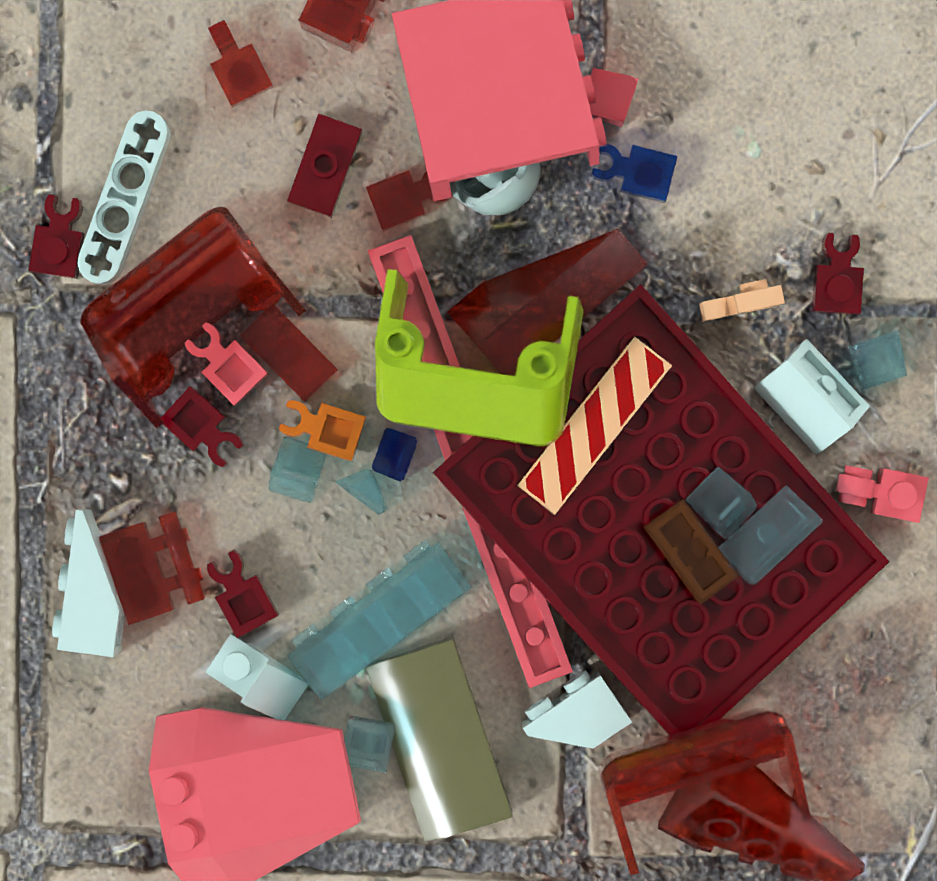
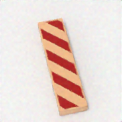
(594, 425)

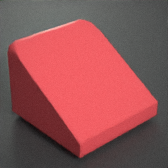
(612, 95)

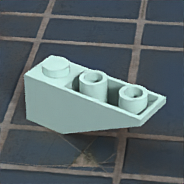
(91, 610)

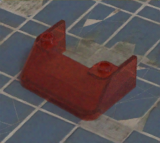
(171, 296)
(699, 757)

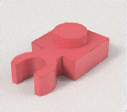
(231, 368)

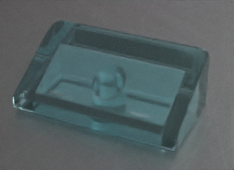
(770, 535)

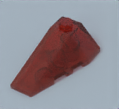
(532, 300)
(759, 822)

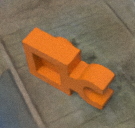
(331, 430)

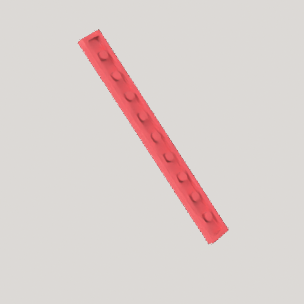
(520, 603)

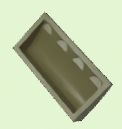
(439, 740)

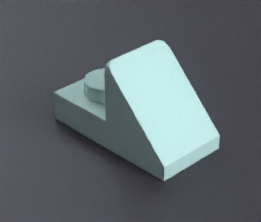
(257, 678)

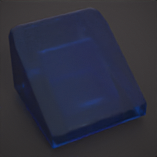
(394, 454)

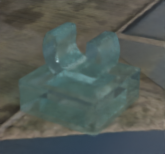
(369, 743)

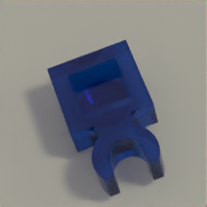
(644, 172)

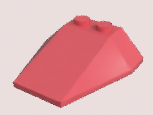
(246, 791)

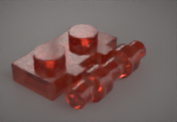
(138, 572)

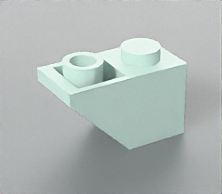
(580, 716)

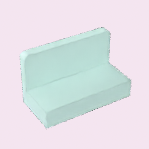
(812, 397)

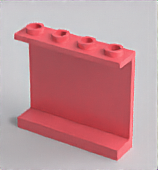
(495, 86)

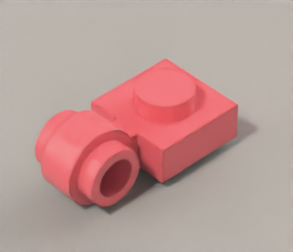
(894, 494)

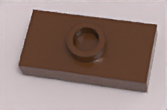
(691, 551)

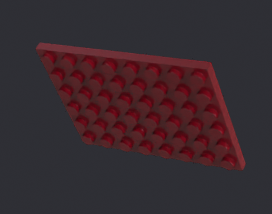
(604, 569)

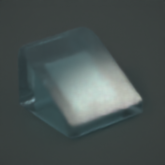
(878, 360)
(296, 470)
(365, 489)
(722, 502)

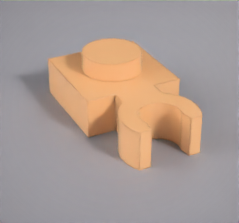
(753, 297)

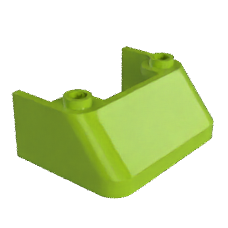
(470, 401)

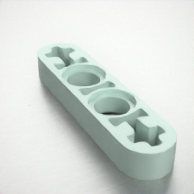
(131, 200)

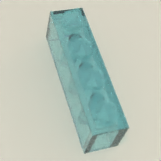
(379, 619)

